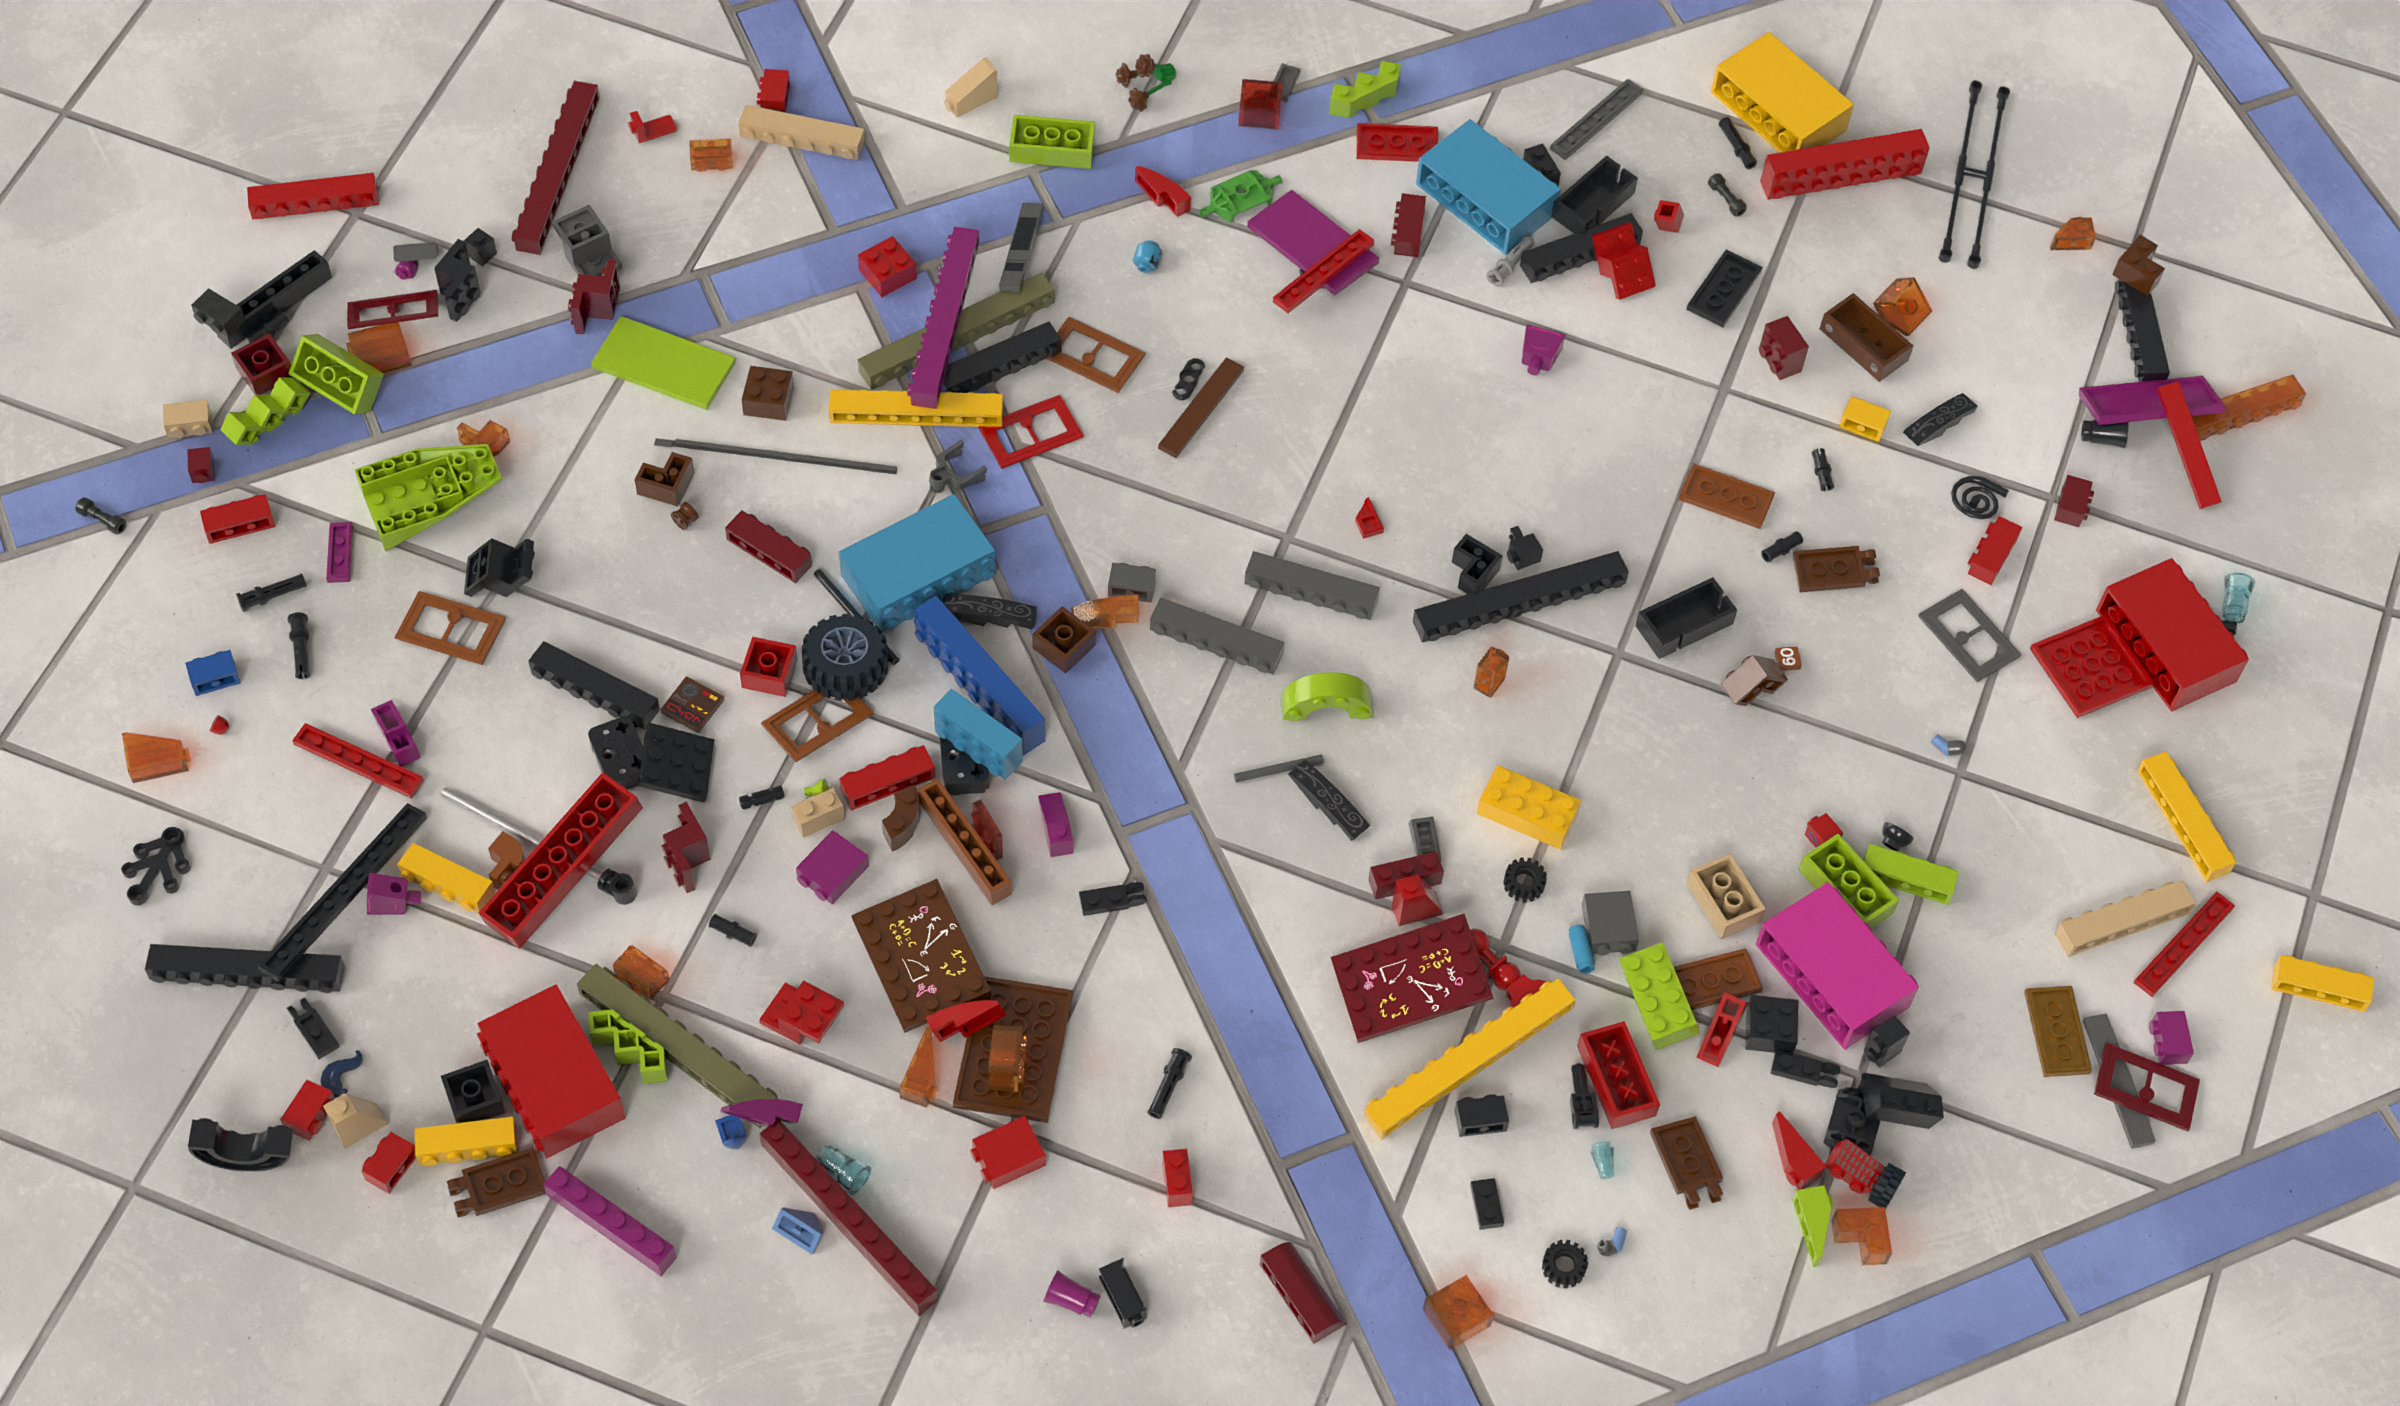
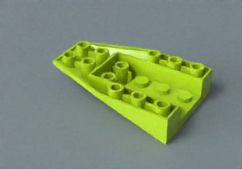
(424, 487)

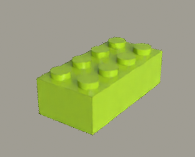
(1052, 141)
(336, 373)
(1847, 872)
(1659, 996)

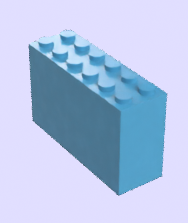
(1487, 186)
(915, 560)

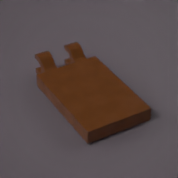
(1834, 568)
(1688, 1160)
(498, 1183)

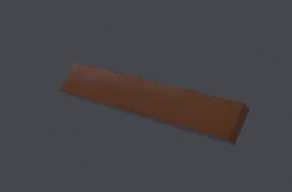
(1201, 407)

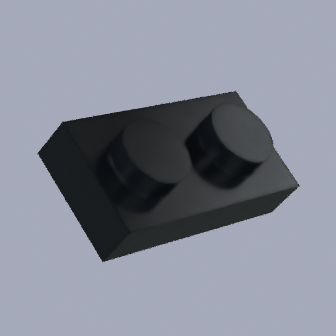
(1487, 1204)

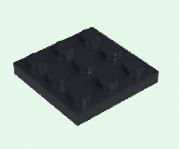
(676, 762)

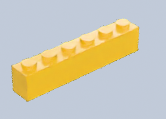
(2186, 816)

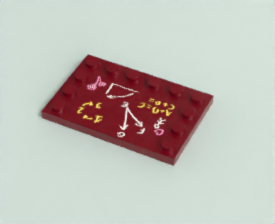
(1411, 978)

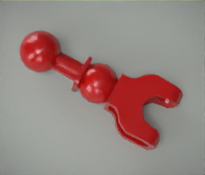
(1504, 974)

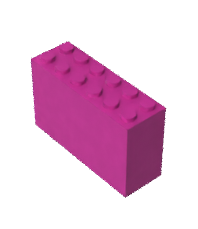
(1836, 965)

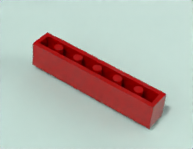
(312, 196)

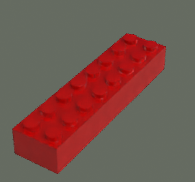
(1844, 164)
(560, 860)

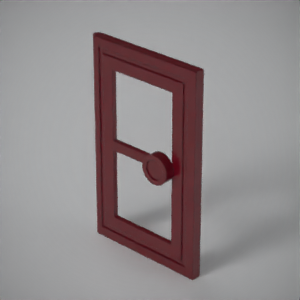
(354, 307)
(2142, 1105)

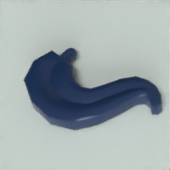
(331, 1074)

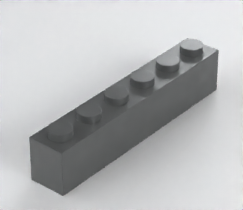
(1311, 585)
(1216, 636)

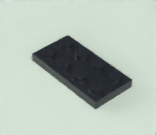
(1724, 288)

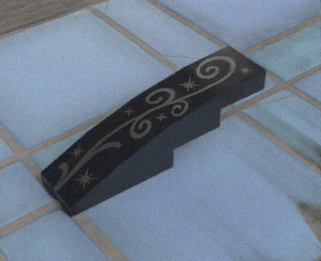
(1939, 419)
(992, 610)
(1329, 799)

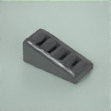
(1425, 822)

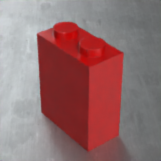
(1008, 1152)

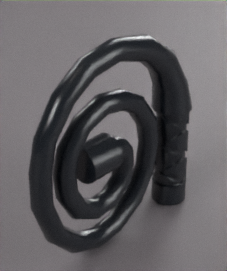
(1982, 481)

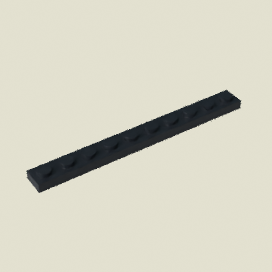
(341, 892)

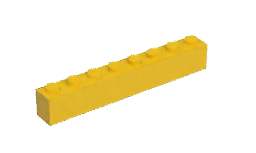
(895, 408)

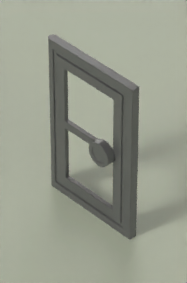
(1953, 644)

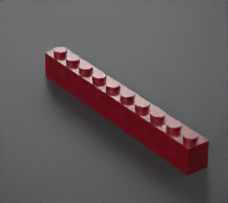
(556, 168)
(849, 1217)

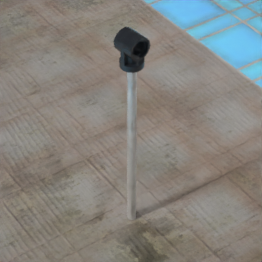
(608, 881)

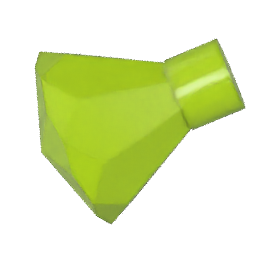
(817, 788)

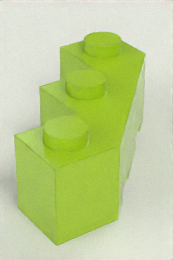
(1367, 90)
(265, 412)
(629, 1044)

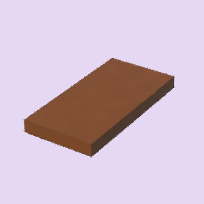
(1726, 496)
(1711, 977)

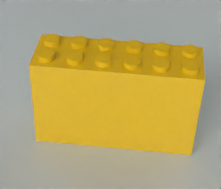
(1781, 96)

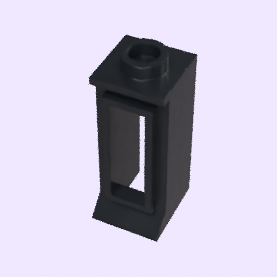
(1122, 1294)

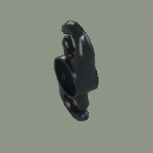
(1188, 386)

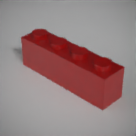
(887, 777)

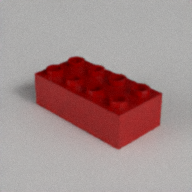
(1618, 1075)

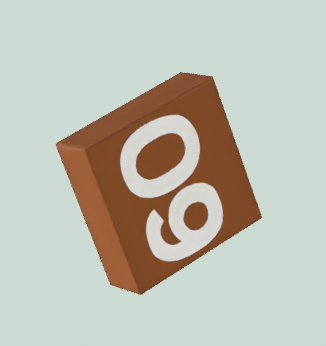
(1788, 658)

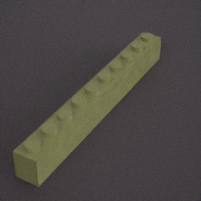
(975, 322)
(680, 1047)

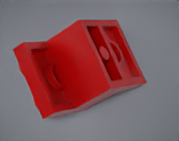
(1623, 261)
(802, 1012)

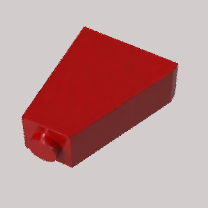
(1414, 901)

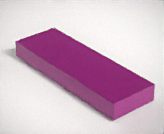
(339, 552)

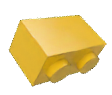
(1865, 419)

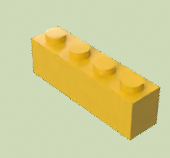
(445, 878)
(2322, 983)
(465, 1141)

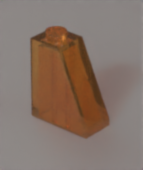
(154, 756)

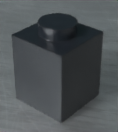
(480, 247)

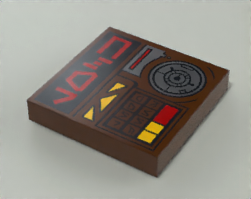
(692, 704)

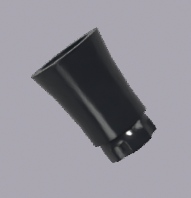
(2107, 434)

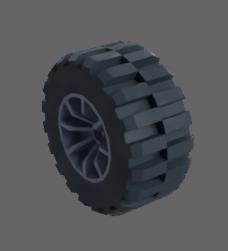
(845, 657)

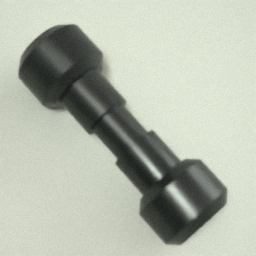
(1736, 206)
(87, 508)

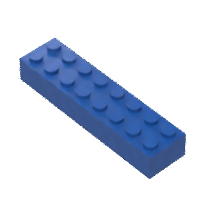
(978, 673)

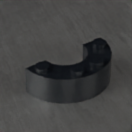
(239, 1151)

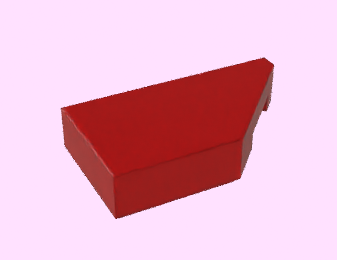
(1368, 520)

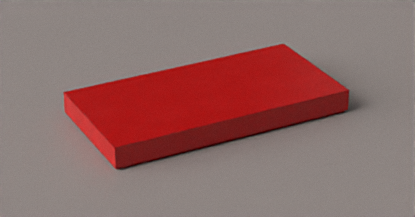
(1394, 141)

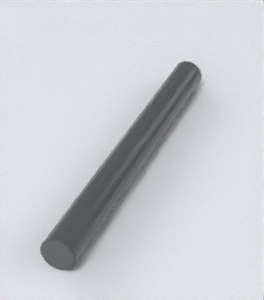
(1277, 768)

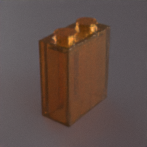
(380, 347)

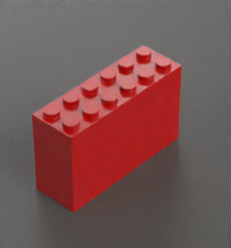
(2173, 634)
(550, 1071)

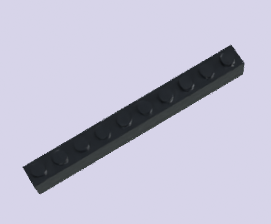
(1520, 597)

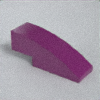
(395, 733)
(765, 1111)

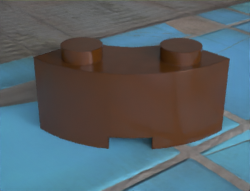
(903, 820)

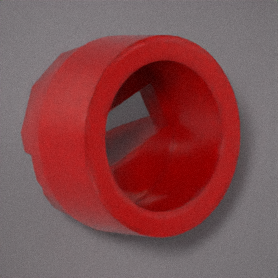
(219, 725)

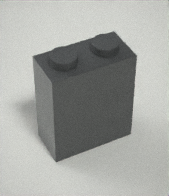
(1610, 922)

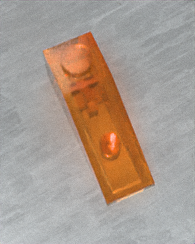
(919, 1081)

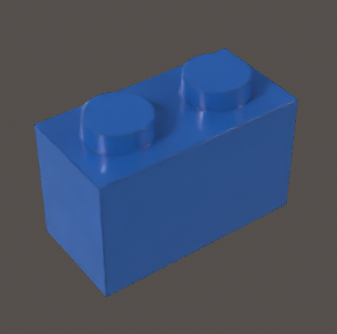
(212, 672)

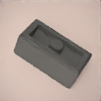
(415, 251)

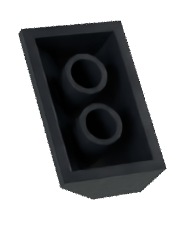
(1901, 1101)

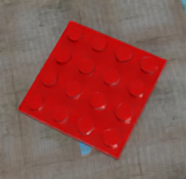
(2091, 666)

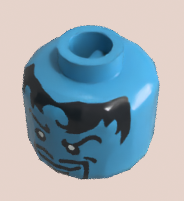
(1147, 256)

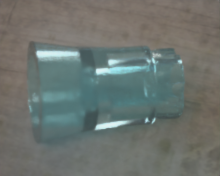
(2237, 596)
(844, 1169)

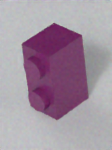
(2171, 1037)

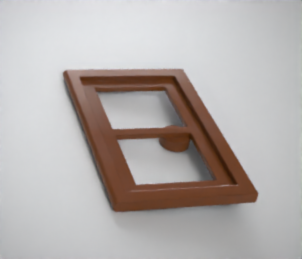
(1083, 368)
(455, 611)
(825, 731)

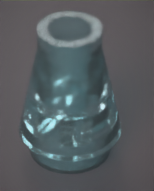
(1604, 1159)

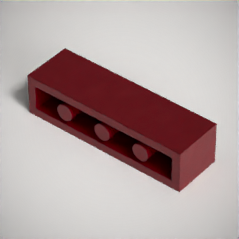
(768, 546)

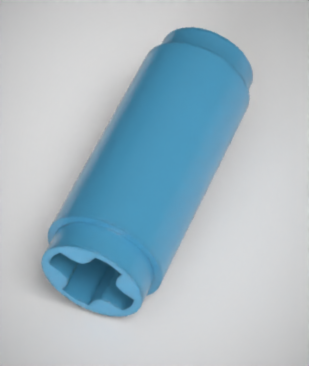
(1581, 949)

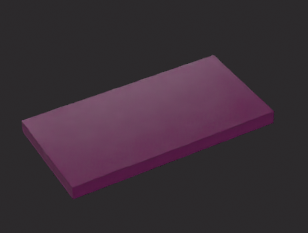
(1306, 237)
(2141, 400)

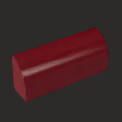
(1301, 1291)

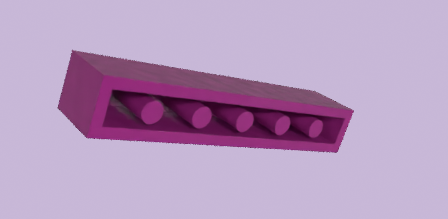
(610, 1221)

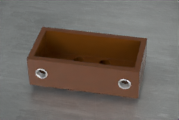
(1844, 327)

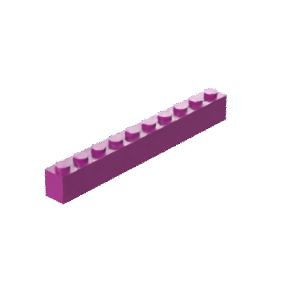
(944, 318)

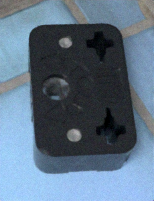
(617, 753)
(960, 771)

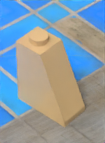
(972, 89)
(354, 1118)

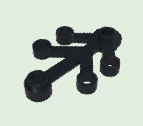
(156, 863)

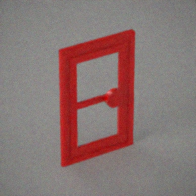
(1025, 416)

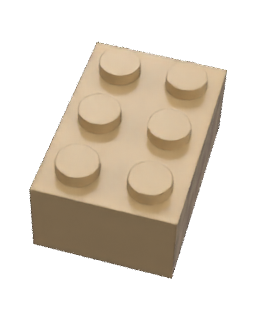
(1725, 896)

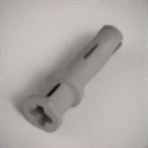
(1505, 266)

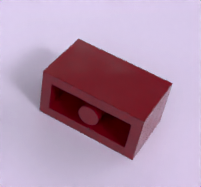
(2073, 501)

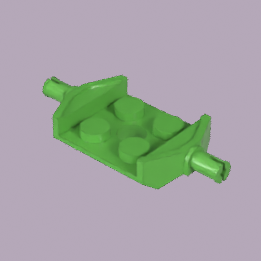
(1228, 202)

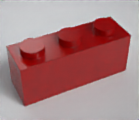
(237, 518)
(1994, 550)

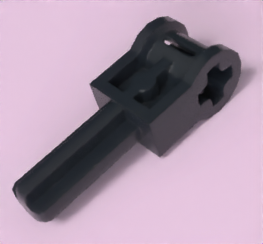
(1582, 1103)

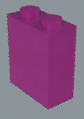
(832, 867)

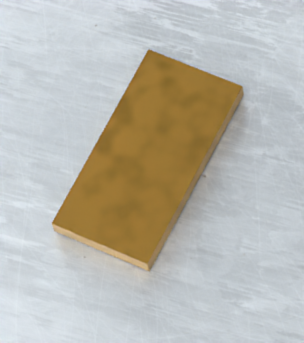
(2057, 1031)

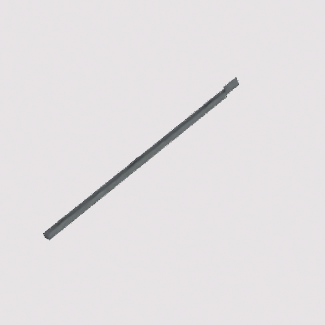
(777, 455)

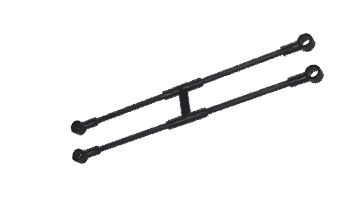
(1986, 175)

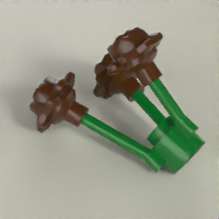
(1145, 67)

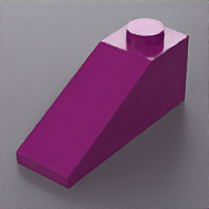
(1056, 824)

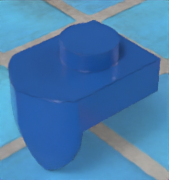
(731, 1132)

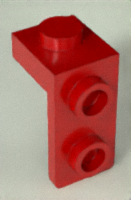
(650, 129)

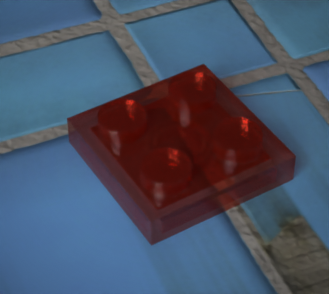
(987, 829)

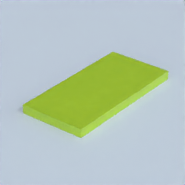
(663, 362)

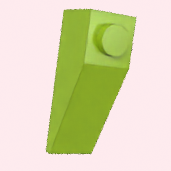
(1813, 1212)

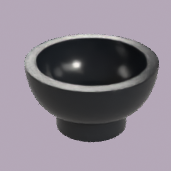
(1895, 837)

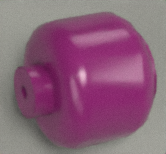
(406, 269)

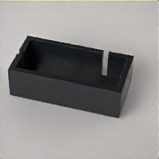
(1594, 196)
(1686, 617)

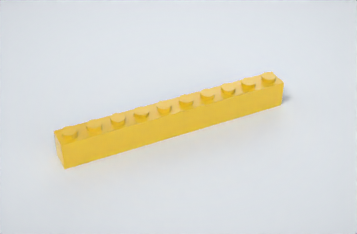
(1469, 1058)

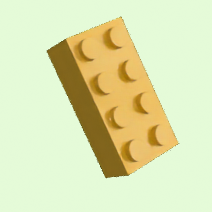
(1528, 807)

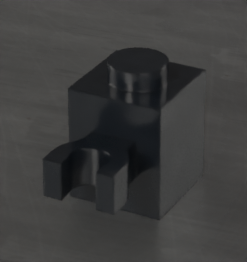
(1523, 550)

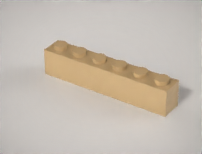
(801, 132)
(2124, 918)

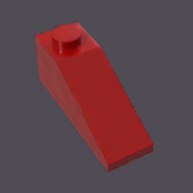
(1722, 1029)
(1797, 1158)

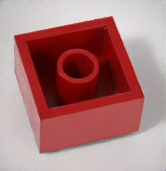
(887, 266)
(768, 666)

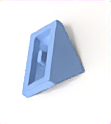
(799, 1227)

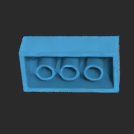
(978, 734)

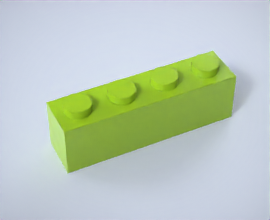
(1912, 874)

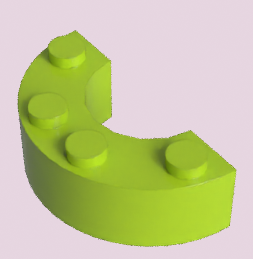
(1326, 691)

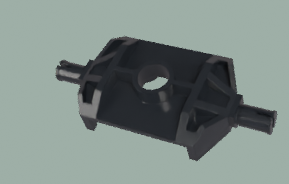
(1849, 1103)

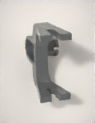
(944, 475)

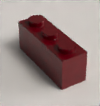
(1408, 225)
(1384, 876)

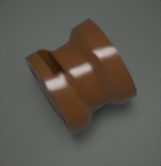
(684, 516)

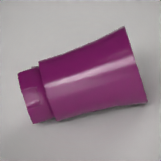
(1071, 1295)

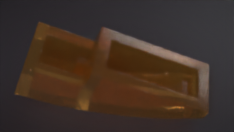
(1108, 611)

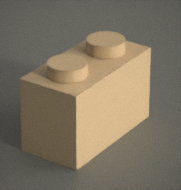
(187, 418)
(818, 812)

